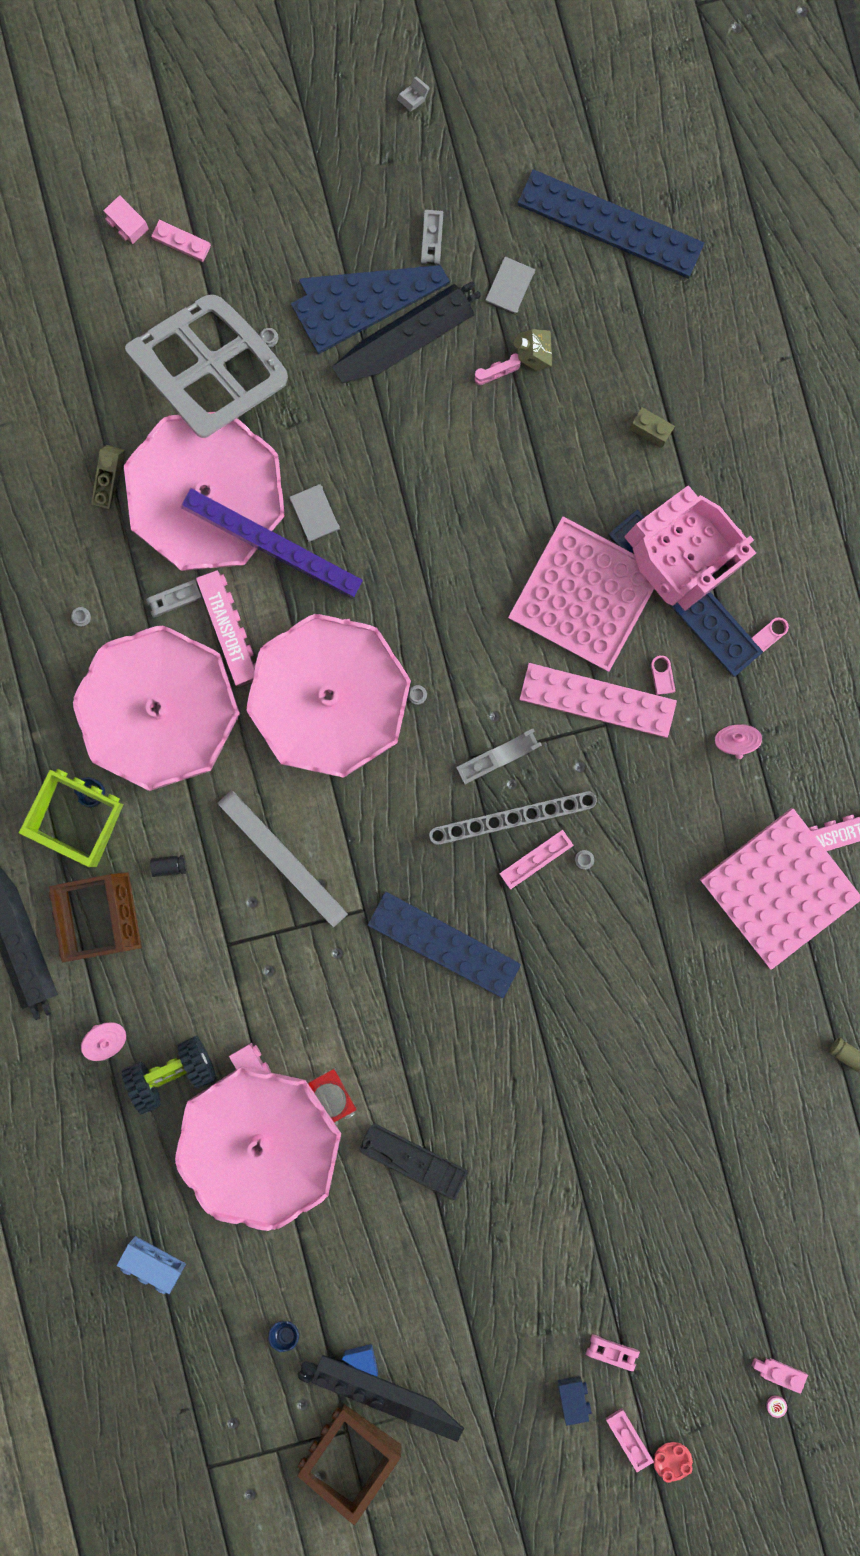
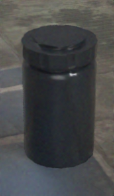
(168, 866)

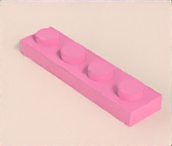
(536, 859)

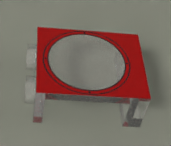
(333, 1095)

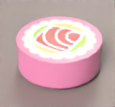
(776, 1406)

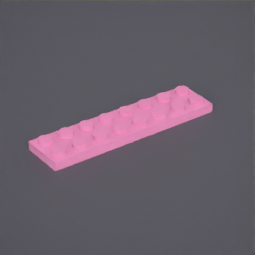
(598, 700)

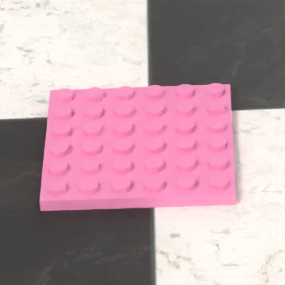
(583, 594)
(781, 888)

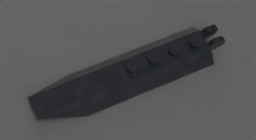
(407, 333)
(22, 951)
(381, 1395)

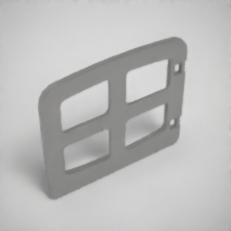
(208, 363)

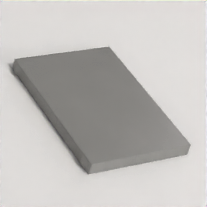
(510, 285)
(314, 513)

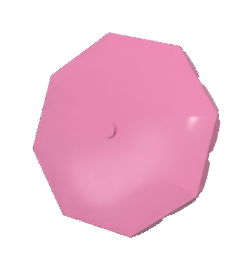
(226, 466)
(328, 695)
(155, 707)
(257, 1149)

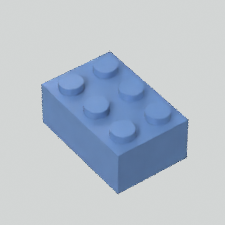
(151, 1265)

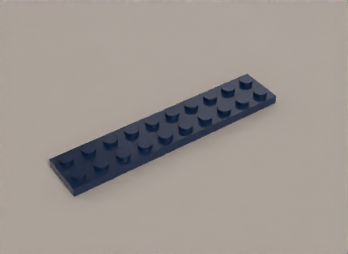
(610, 223)
(706, 618)

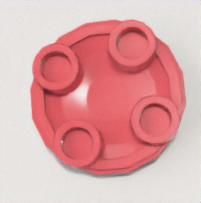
(673, 1461)

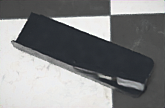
(413, 1161)

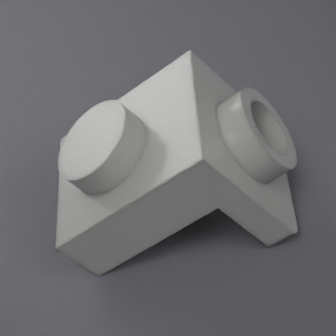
(414, 94)

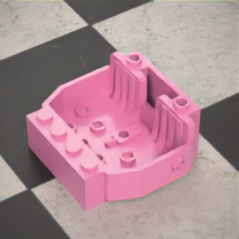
(703, 536)

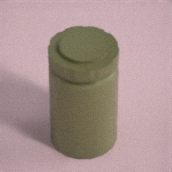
(846, 1053)

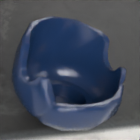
(86, 800)
(283, 1336)

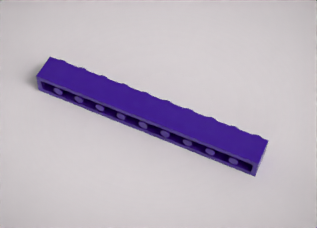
(271, 543)

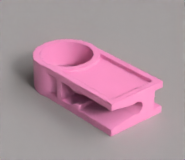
(767, 637)
(663, 680)

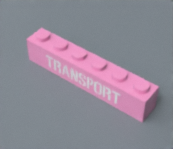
(227, 627)
(838, 834)

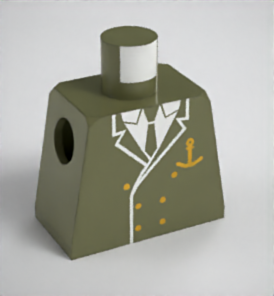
(534, 348)

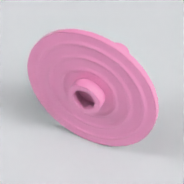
(738, 740)
(103, 1041)

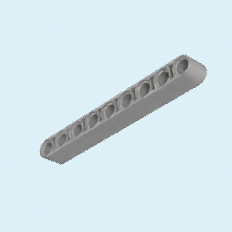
(521, 814)
(282, 858)

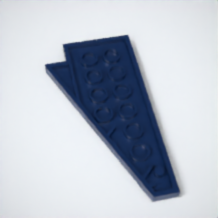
(350, 303)

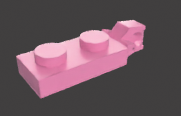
(781, 1374)

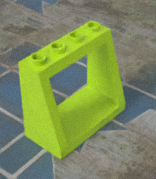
(36, 814)

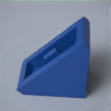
(362, 1359)

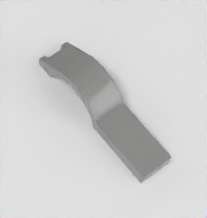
(498, 756)

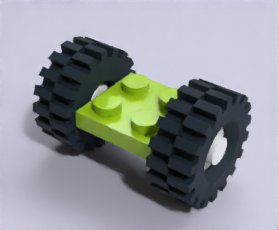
(142, 1082)

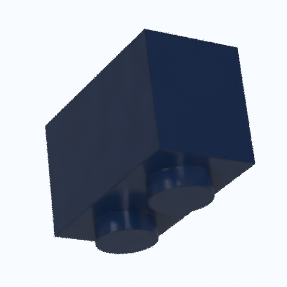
(573, 1400)

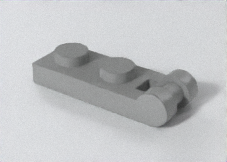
(432, 236)
(174, 598)

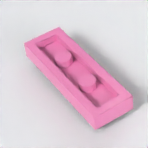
(181, 240)
(629, 1440)

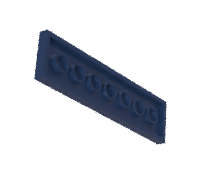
(444, 944)

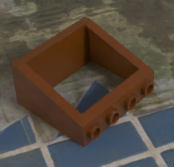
(121, 912)
(380, 1440)

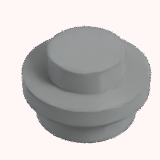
(269, 336)
(80, 616)
(417, 694)
(584, 859)

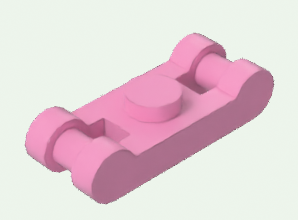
(497, 370)
(612, 1353)

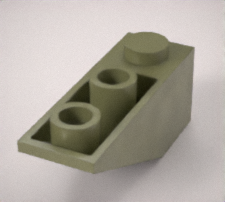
(107, 475)

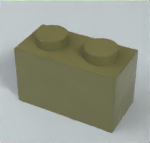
(652, 427)

